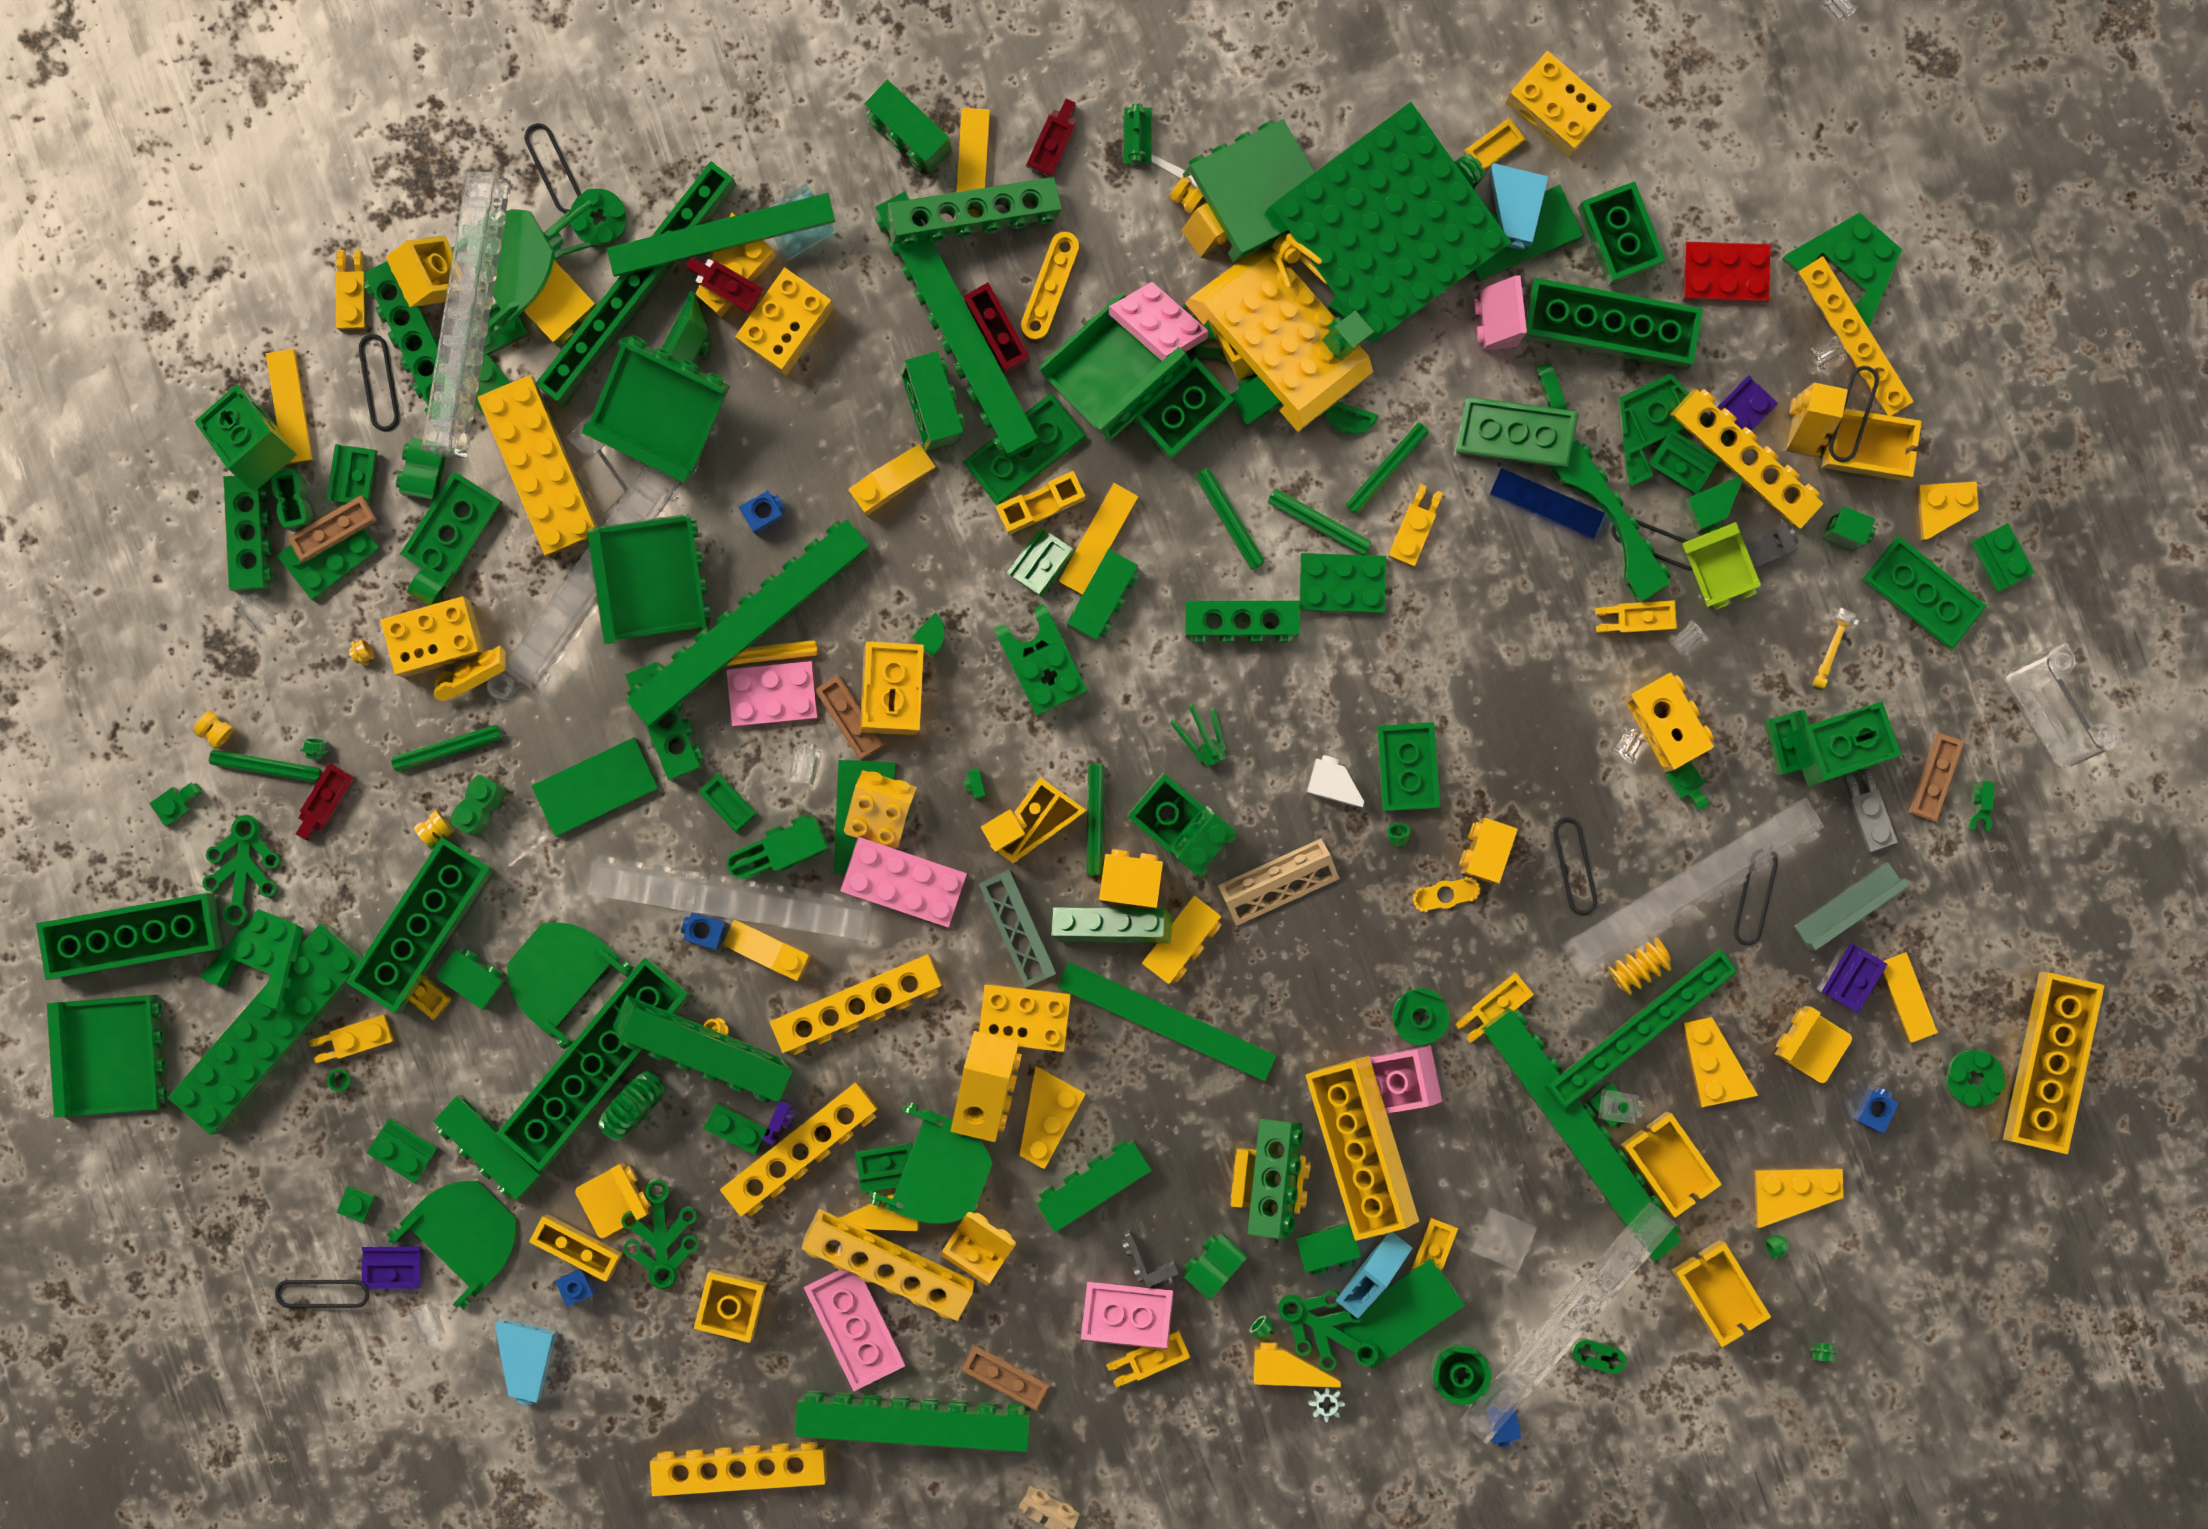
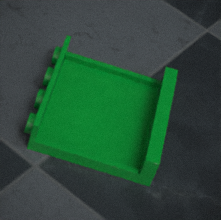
(1245, 181)
(1110, 373)
(657, 408)
(647, 577)
(106, 1055)

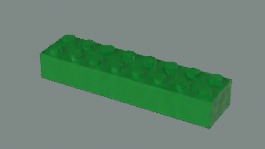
(263, 1036)
(586, 1071)
(913, 1422)

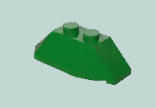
(689, 333)

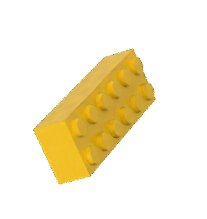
(538, 464)
(2053, 1062)
(1362, 1148)

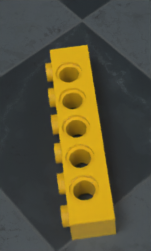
(1854, 335)
(1795, 512)
(786, 1026)
(738, 1191)
(881, 1252)
(667, 1483)

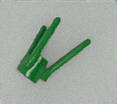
(556, 239)
(1212, 751)

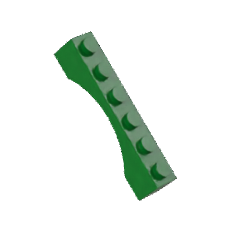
(1641, 570)

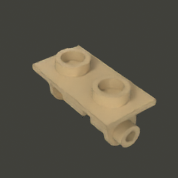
(1039, 1504)

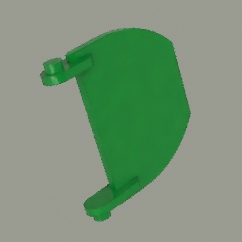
(521, 268)
(556, 972)
(941, 1173)
(465, 1231)

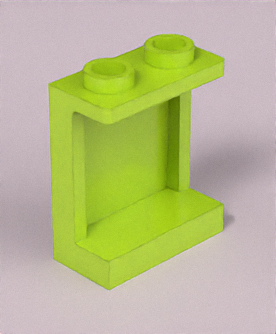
(1722, 566)

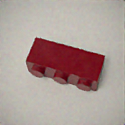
(997, 328)

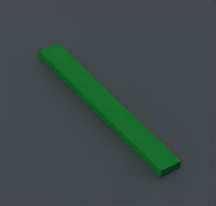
(720, 235)
(1166, 1021)
(1641, 1029)

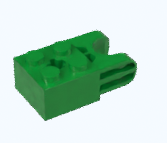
(1041, 655)
(1165, 831)
(780, 849)

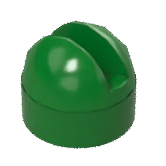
(1395, 829)
(345, 1080)
(1777, 1246)
(1261, 1328)

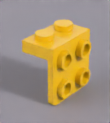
(879, 809)
(1813, 1044)
(611, 1196)
(978, 1247)

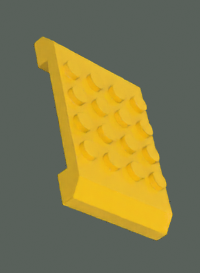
(1280, 335)

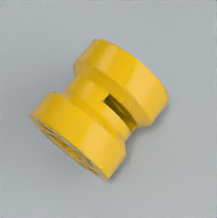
(1192, 199)
(213, 729)
(433, 829)

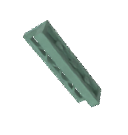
(1850, 906)
(1027, 924)

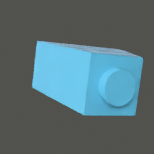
(1517, 202)
(1374, 1274)
(524, 1358)

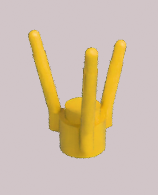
(1290, 251)

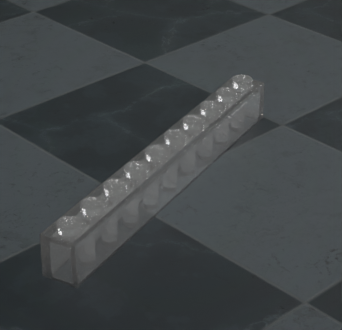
(466, 314)
(577, 594)
(1692, 886)
(729, 900)
(1568, 1322)

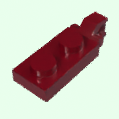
(1053, 140)
(726, 284)
(323, 800)

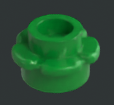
(314, 748)
(1824, 1352)

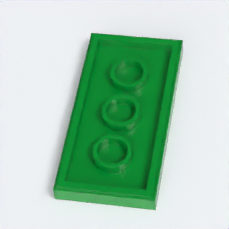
(1554, 229)
(1517, 432)
(1005, 476)
(1924, 592)
(848, 775)
(595, 787)
(1406, 1311)

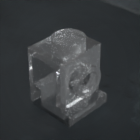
(585, 445)
(1609, 1106)

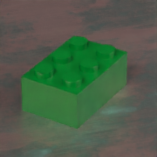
(907, 127)
(1621, 233)
(932, 401)
(1184, 410)

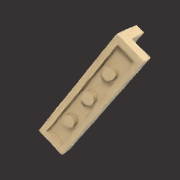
(1276, 877)

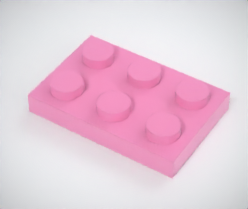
(1157, 321)
(772, 694)
(1127, 1315)

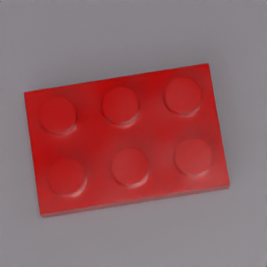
(1726, 271)

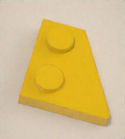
(1945, 505)

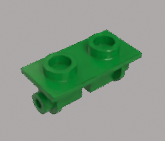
(1137, 135)

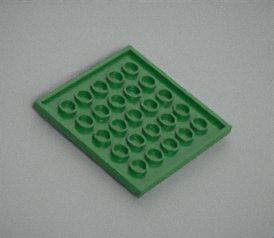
(1391, 222)

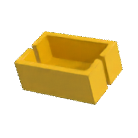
(1880, 448)
(1670, 1164)
(1720, 1293)

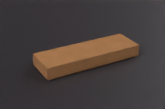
(332, 529)
(847, 717)
(1936, 777)
(1005, 1377)

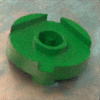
(605, 231)
(1405, 1023)
(1959, 1073)

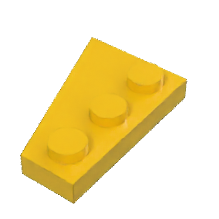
(1714, 1065)
(1048, 1116)
(1794, 1191)

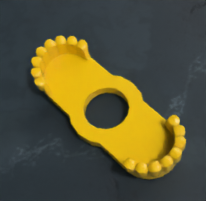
(1464, 890)

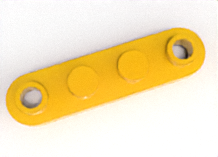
(1050, 286)

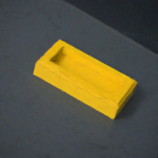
(1496, 144)

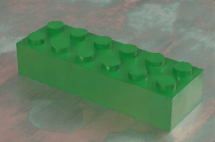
(1612, 323)
(420, 926)
(129, 936)
(702, 1049)

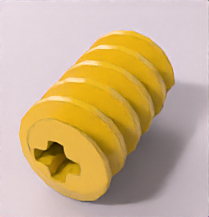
(1641, 966)

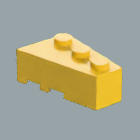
(1204, 230)
(745, 260)
(1814, 415)
(1045, 814)

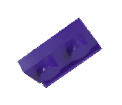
(1748, 404)
(1854, 977)
(781, 1119)
(391, 1267)

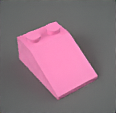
(1500, 314)
(1407, 1079)

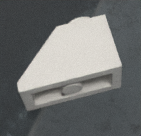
(1333, 782)

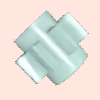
(1332, 1409)

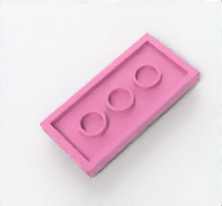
(903, 882)
(854, 1327)

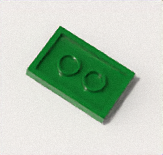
(331, 565)
(1342, 583)
(1408, 766)

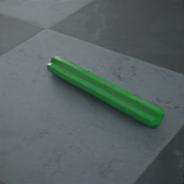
(1387, 468)
(1229, 518)
(1319, 522)
(446, 748)
(264, 766)
(1095, 819)

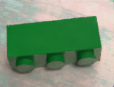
(1103, 596)

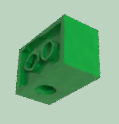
(245, 438)
(1845, 744)

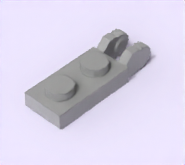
(1870, 813)

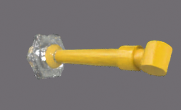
(1844, 619)

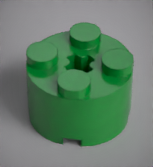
(1470, 1387)

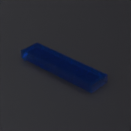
(1547, 503)

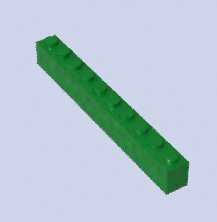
(630, 290)
(962, 339)
(747, 623)
(1574, 1124)

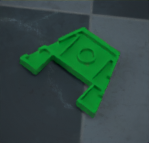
(1859, 254)
(1647, 419)
(264, 945)

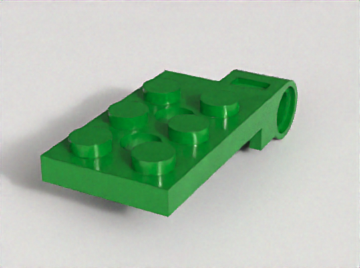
(442, 559)

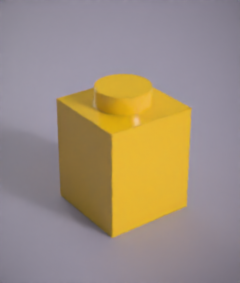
(1004, 829)

